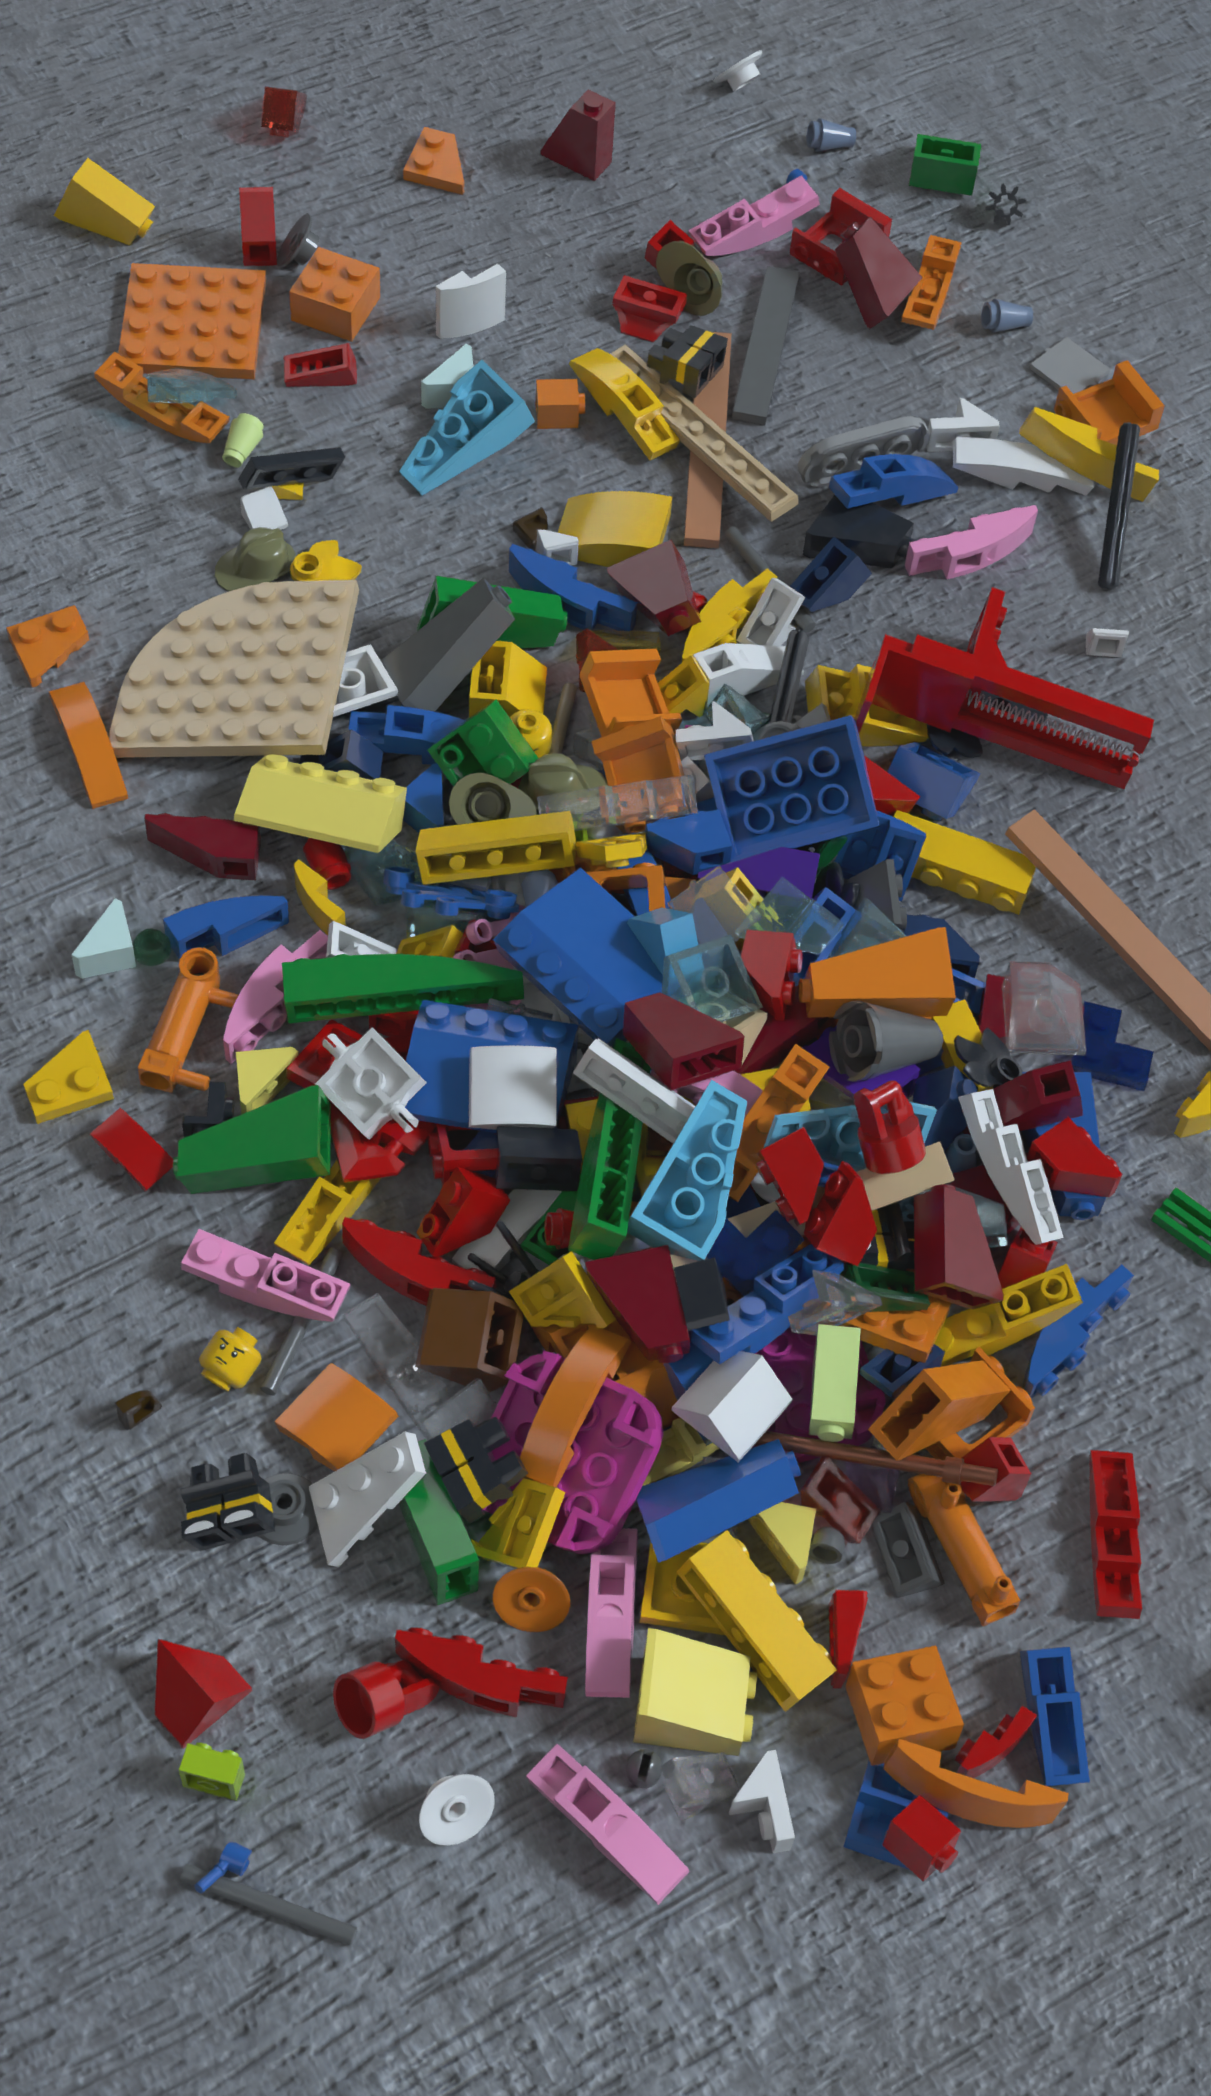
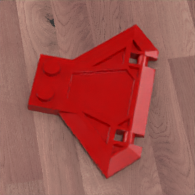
(355, 1153)

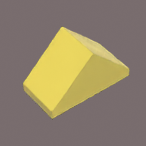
(262, 1075)
(787, 1534)

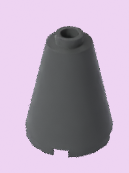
(880, 1040)

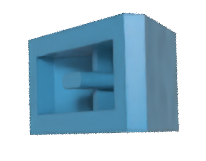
(664, 933)

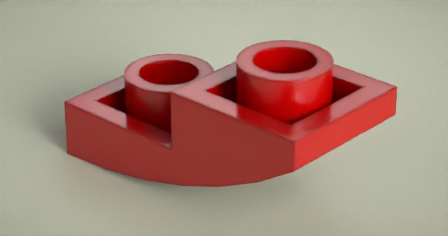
(133, 1149)
(990, 1749)

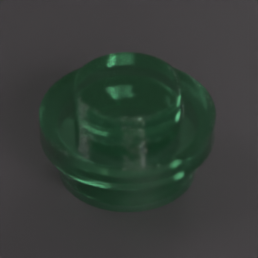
(151, 947)

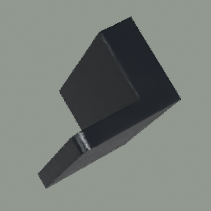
(538, 1158)

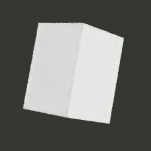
(363, 681)
(734, 1402)

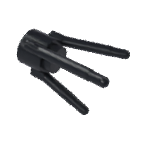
(515, 1278)

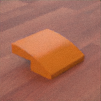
(336, 1418)

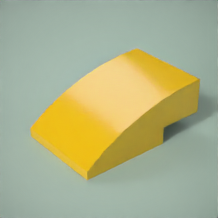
(615, 524)
(842, 694)

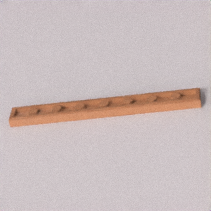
(705, 485)
(1114, 922)

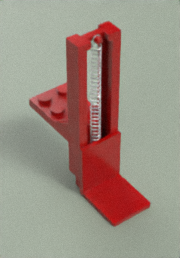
(944, 689)

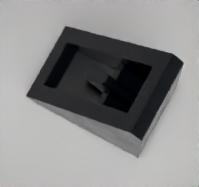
(702, 1293)

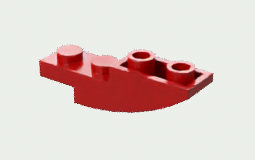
(399, 1262)
(460, 1671)

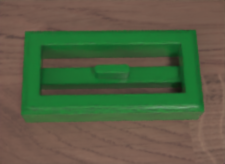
(1190, 1213)

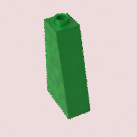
(536, 614)
(261, 1146)
(440, 1536)

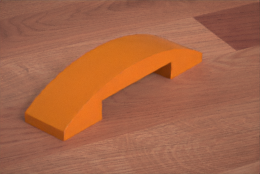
(930, 293)
(126, 383)
(89, 744)
(782, 1095)
(568, 1403)
(920, 1773)

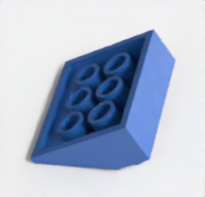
(793, 788)
(581, 955)
(442, 1055)

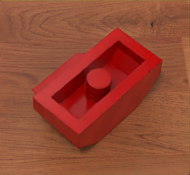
(646, 308)

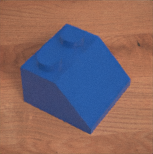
(934, 777)

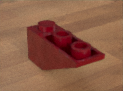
(214, 845)
(1039, 1097)

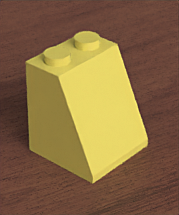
(693, 1695)

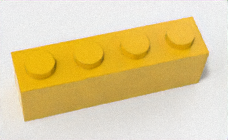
(496, 847)
(971, 866)
(757, 1619)

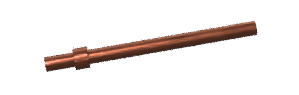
(951, 1469)

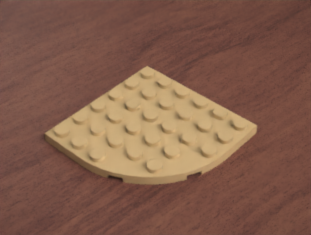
(240, 675)

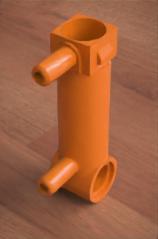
(179, 1023)
(965, 1546)

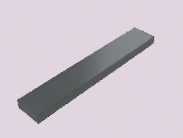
(765, 346)

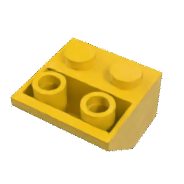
(509, 677)

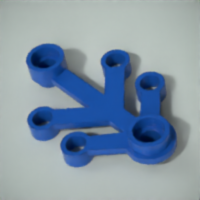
(447, 896)

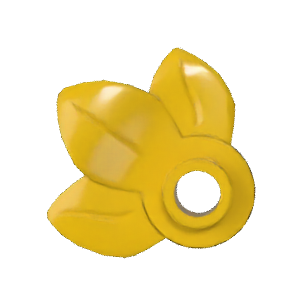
(323, 564)

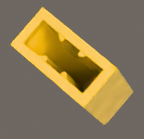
(104, 205)

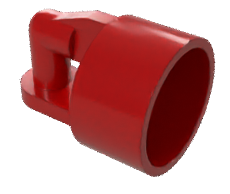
(891, 1139)
(373, 1700)

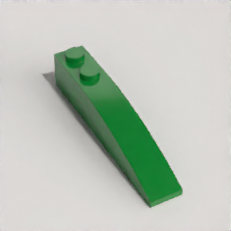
(390, 984)
(607, 1174)

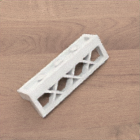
(634, 1090)

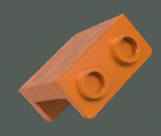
(1113, 403)
(624, 689)
(637, 755)

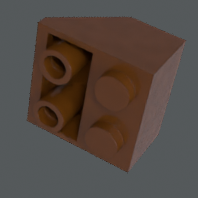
(470, 1336)

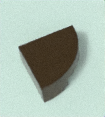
(527, 527)
(136, 1408)

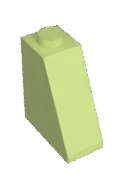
(834, 1382)

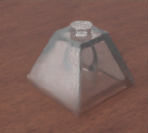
(1042, 1010)

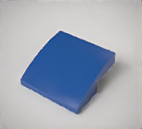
(889, 841)
(876, 1806)

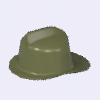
(689, 272)
(257, 559)
(558, 774)
(487, 798)

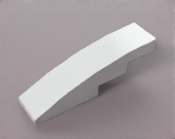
(1015, 462)
(1019, 1182)

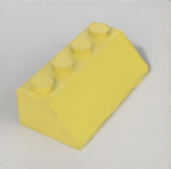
(322, 803)

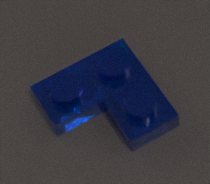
(1106, 1057)
(747, 1258)

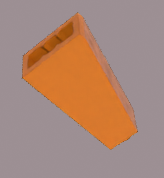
(900, 974)
(938, 1406)

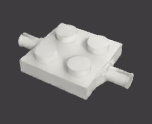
(370, 1083)

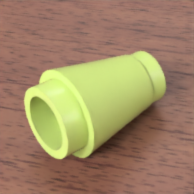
(242, 439)

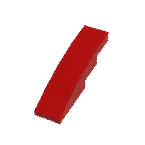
(1115, 1534)

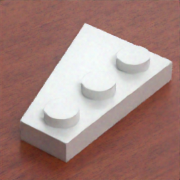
(361, 1491)

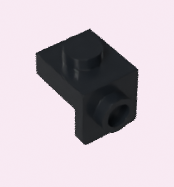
(219, 1109)

